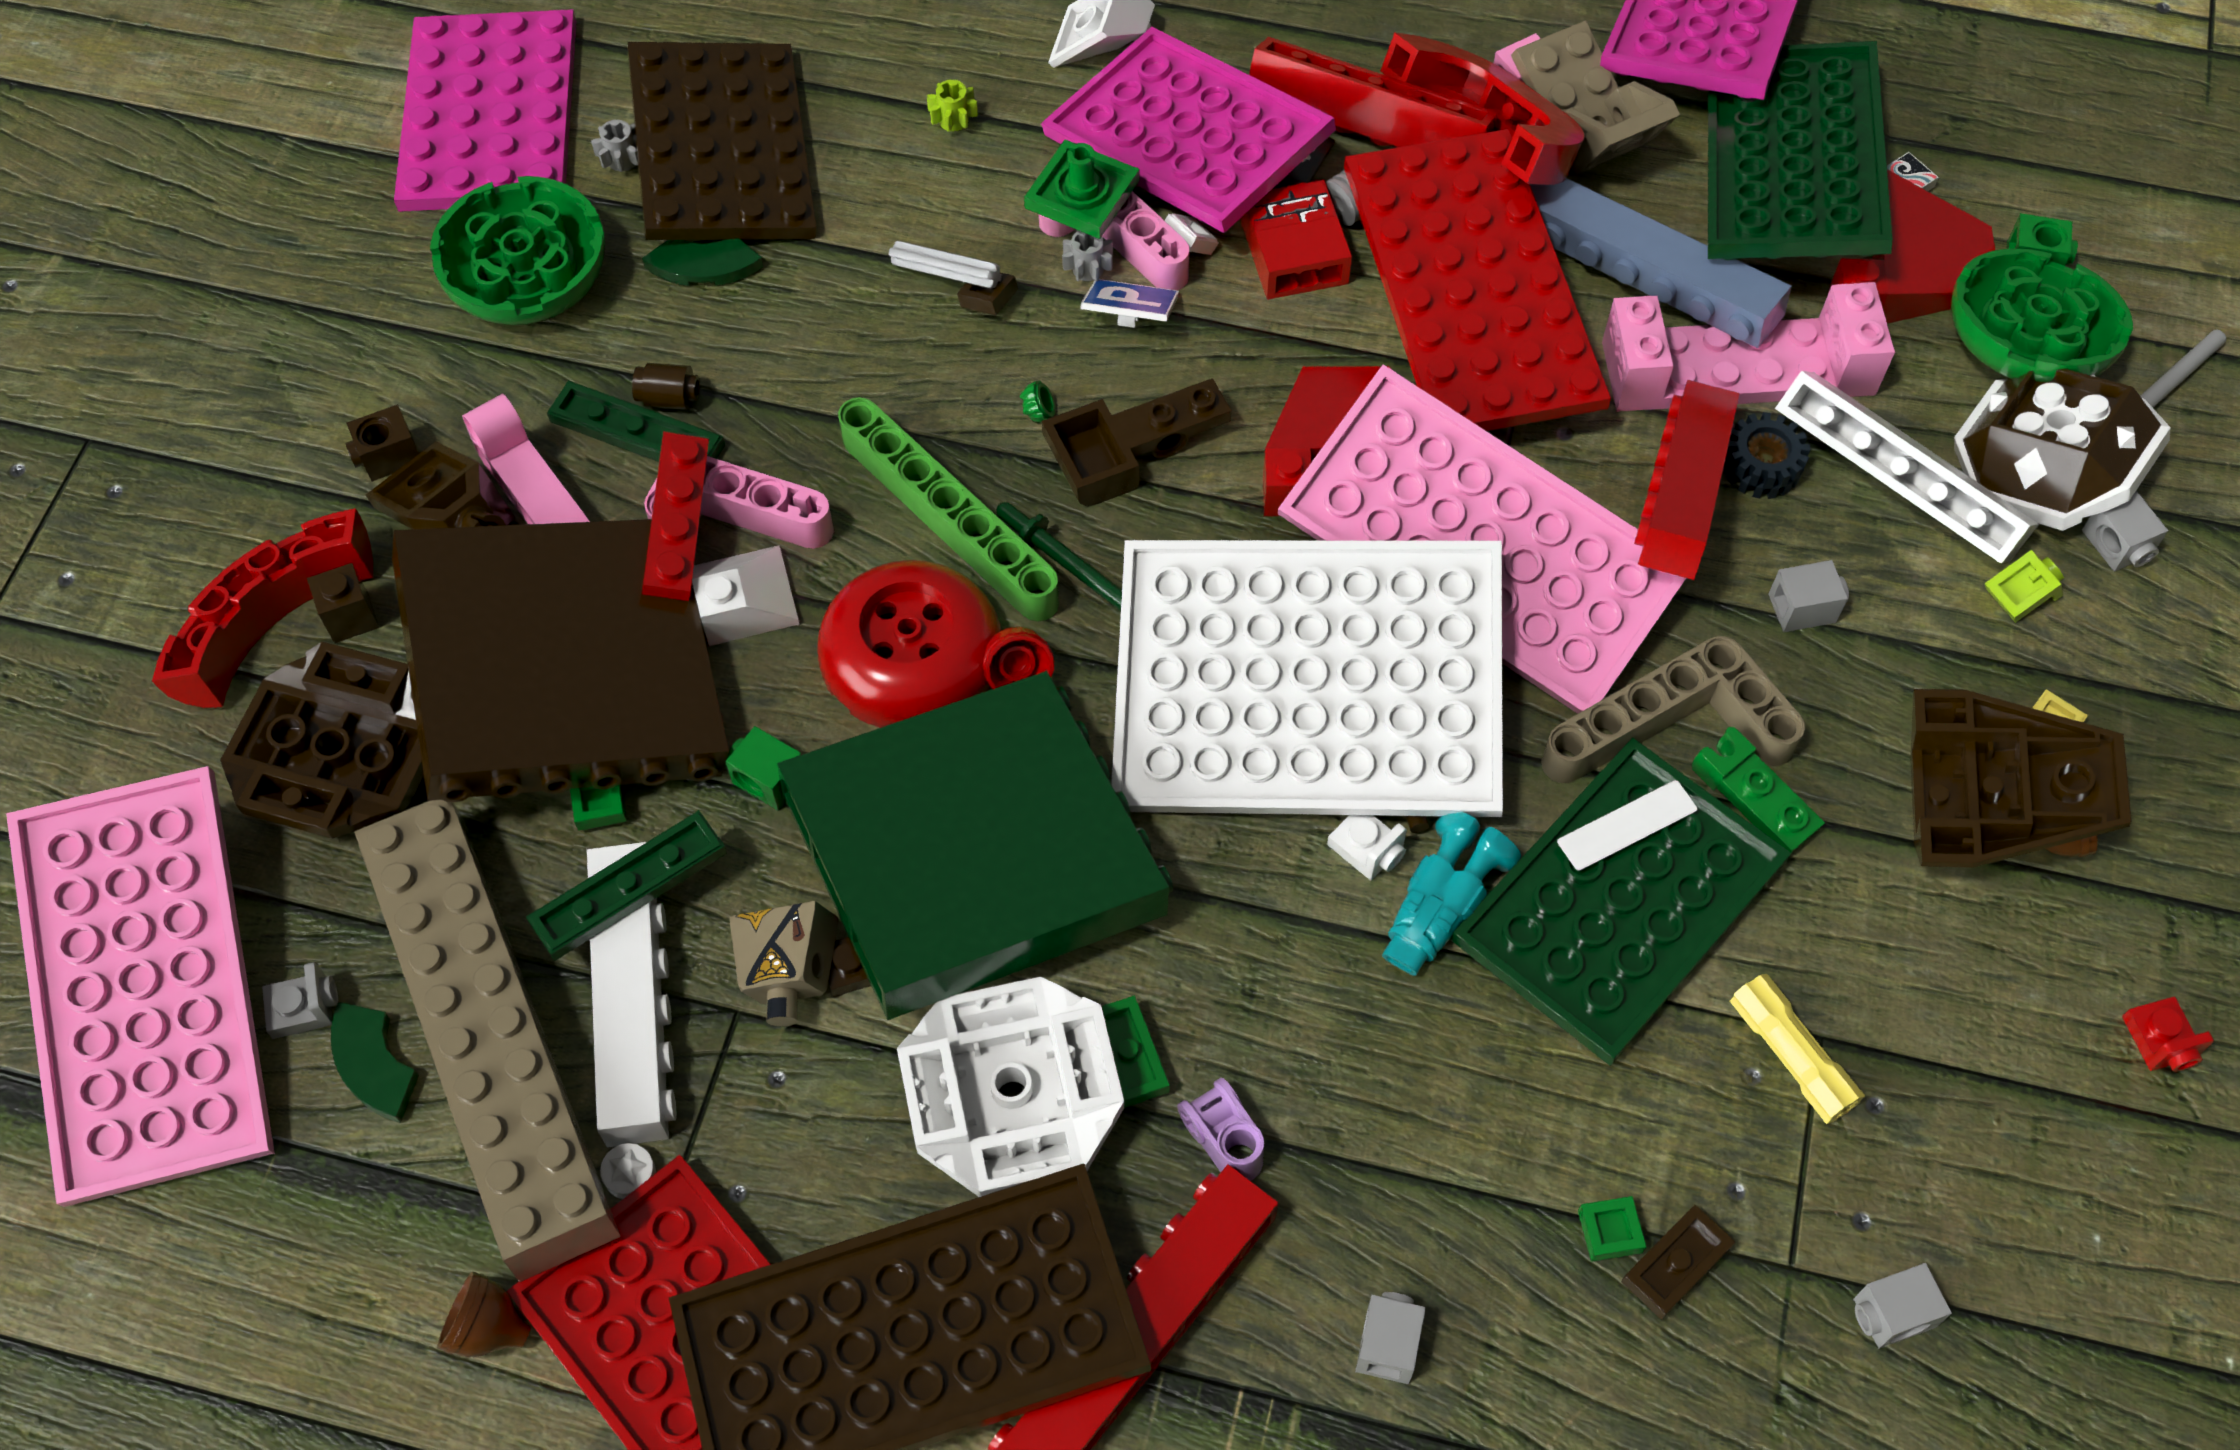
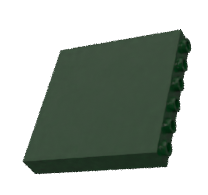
(972, 842)

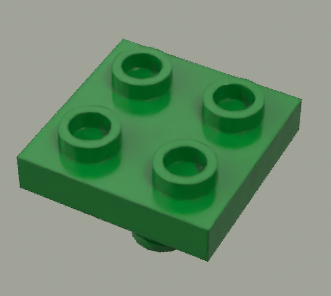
(1082, 188)

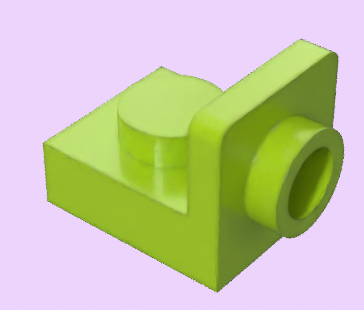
(2026, 585)

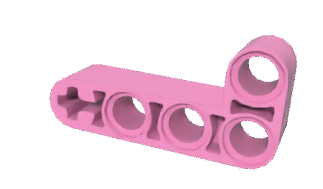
(1143, 241)
(518, 465)
(797, 512)

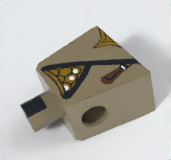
(784, 956)

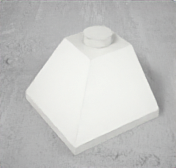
(1099, 27)
(744, 595)

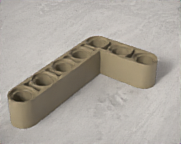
(1669, 704)

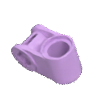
(1220, 1123)

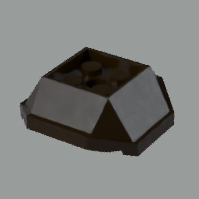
(304, 713)

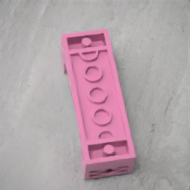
(1653, 362)

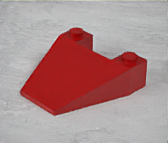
(1927, 253)
(1306, 423)

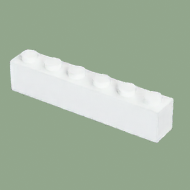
(1907, 466)
(630, 1021)

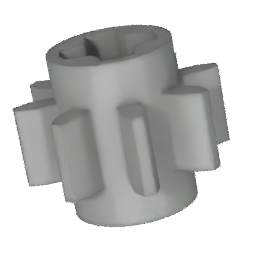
(616, 145)
(1087, 256)

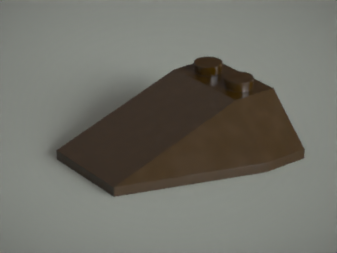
(2008, 779)

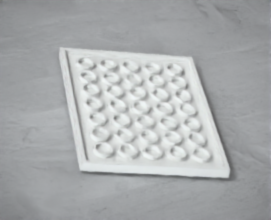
(1310, 677)

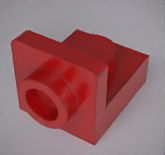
(2166, 1035)

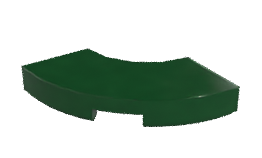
(711, 262)
(366, 1063)

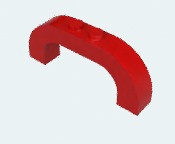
(1541, 133)

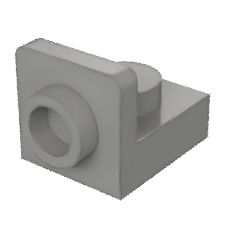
(300, 1003)

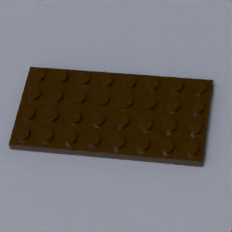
(914, 1327)

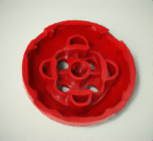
(909, 680)

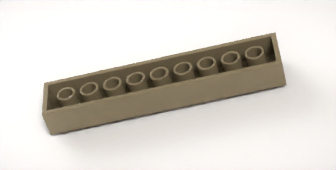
(486, 1040)

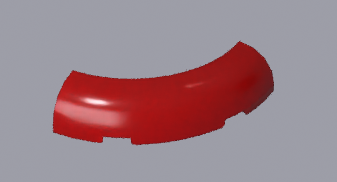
(250, 600)

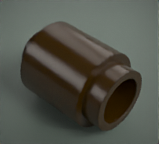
(665, 385)

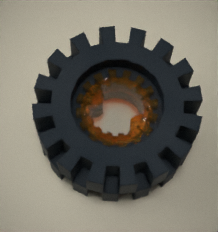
(1770, 436)

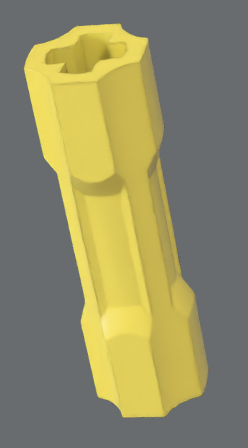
(1820, 1078)

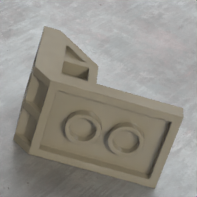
(1613, 118)

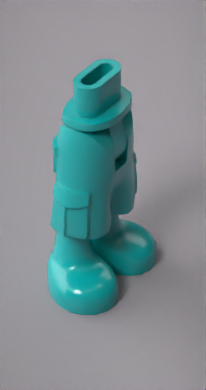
(1444, 897)

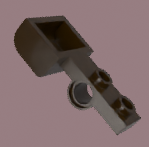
(1101, 448)

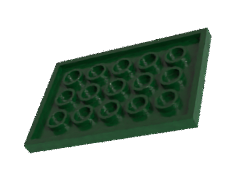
(1624, 933)

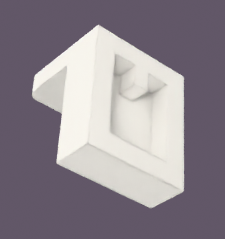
(1368, 844)

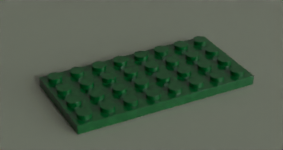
(1804, 162)

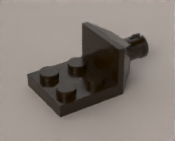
(441, 492)

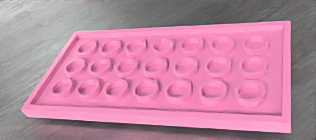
(1569, 566)
(137, 986)

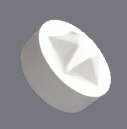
(626, 1169)

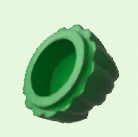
(1038, 402)

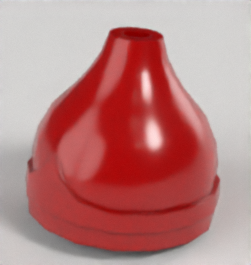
(1015, 656)

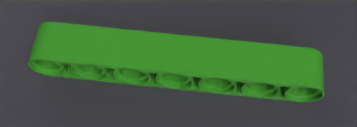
(872, 433)

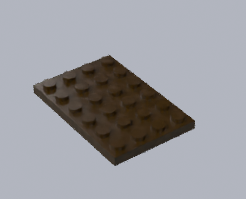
(719, 141)

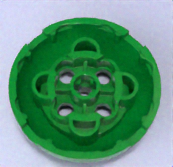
(538, 233)
(2038, 315)

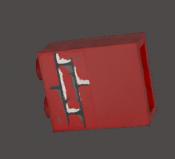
(1297, 240)

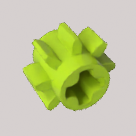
(952, 105)

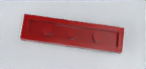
(675, 516)

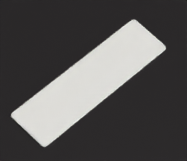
(1627, 825)

